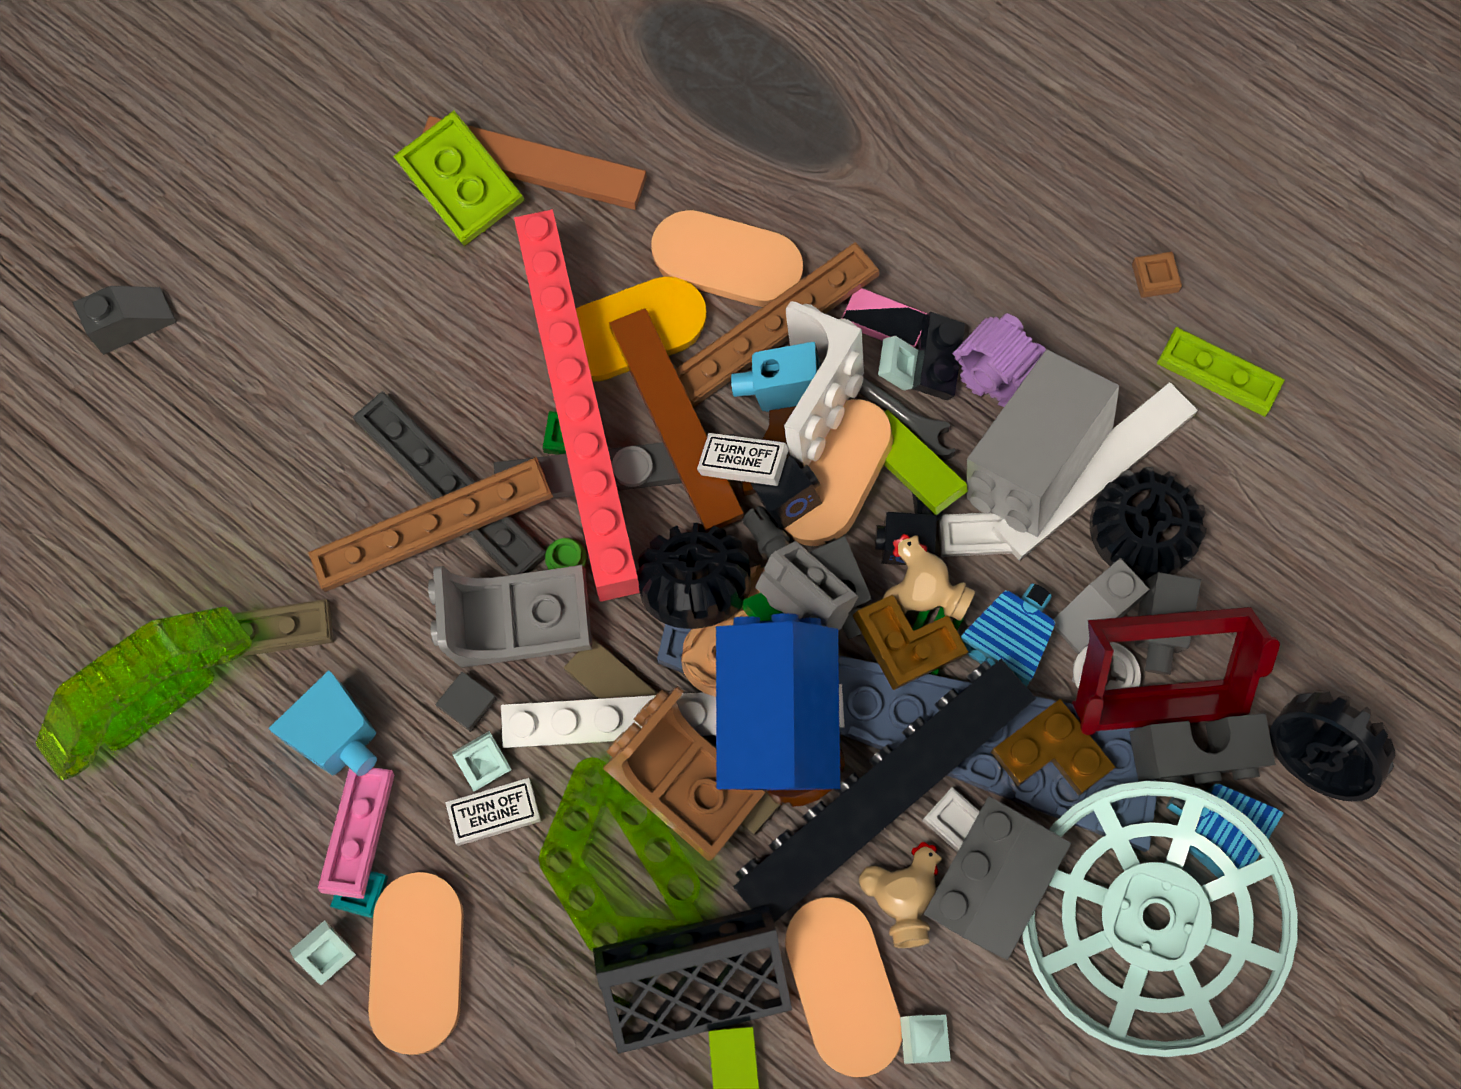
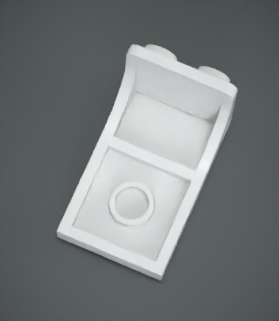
(835, 381)

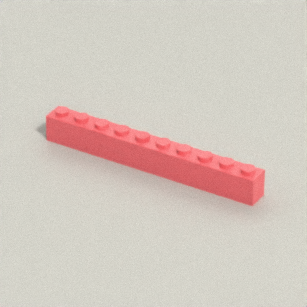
(577, 407)

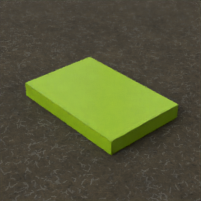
(459, 178)

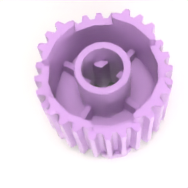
(997, 357)

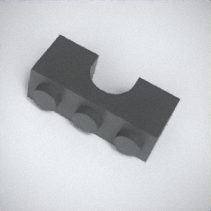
(1234, 746)

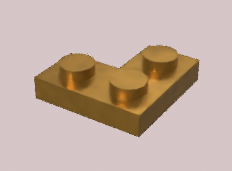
(904, 652)
(1056, 739)

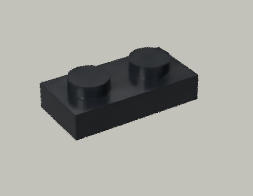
(935, 364)

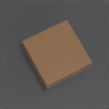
(1156, 274)

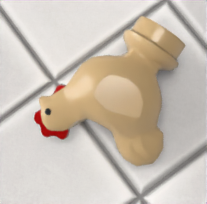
(927, 581)
(905, 894)

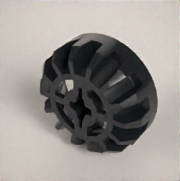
(1130, 540)
(689, 584)
(1327, 755)

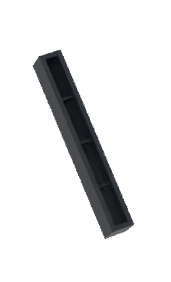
(885, 791)

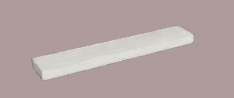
(1118, 453)

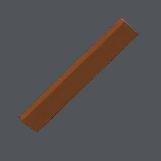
(673, 418)

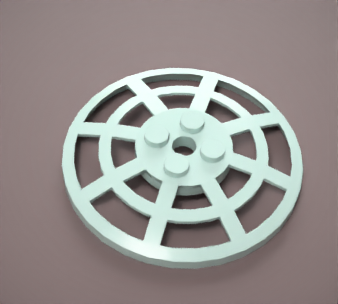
(1188, 925)

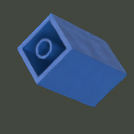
(777, 704)

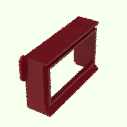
(1135, 707)

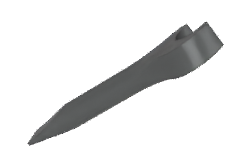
(922, 427)

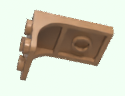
(675, 776)

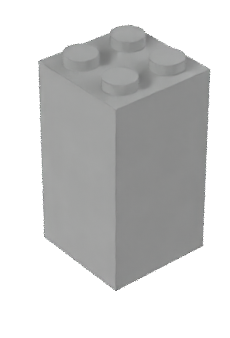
(1041, 443)

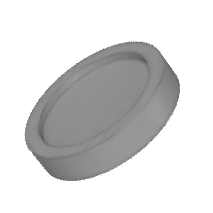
(632, 466)

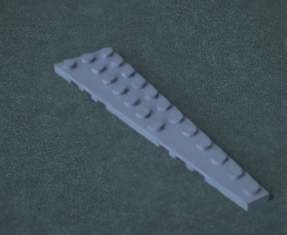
(879, 715)

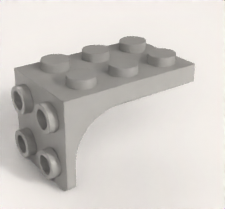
(510, 615)

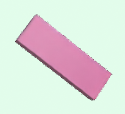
(356, 833)

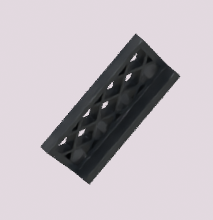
(686, 951)

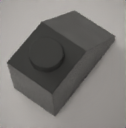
(123, 315)

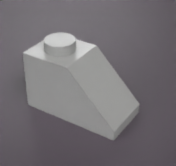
(1106, 597)

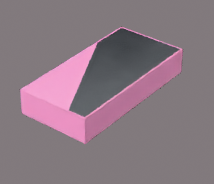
(884, 317)

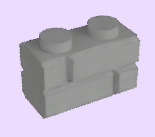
(805, 587)

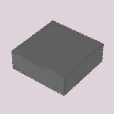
(466, 701)

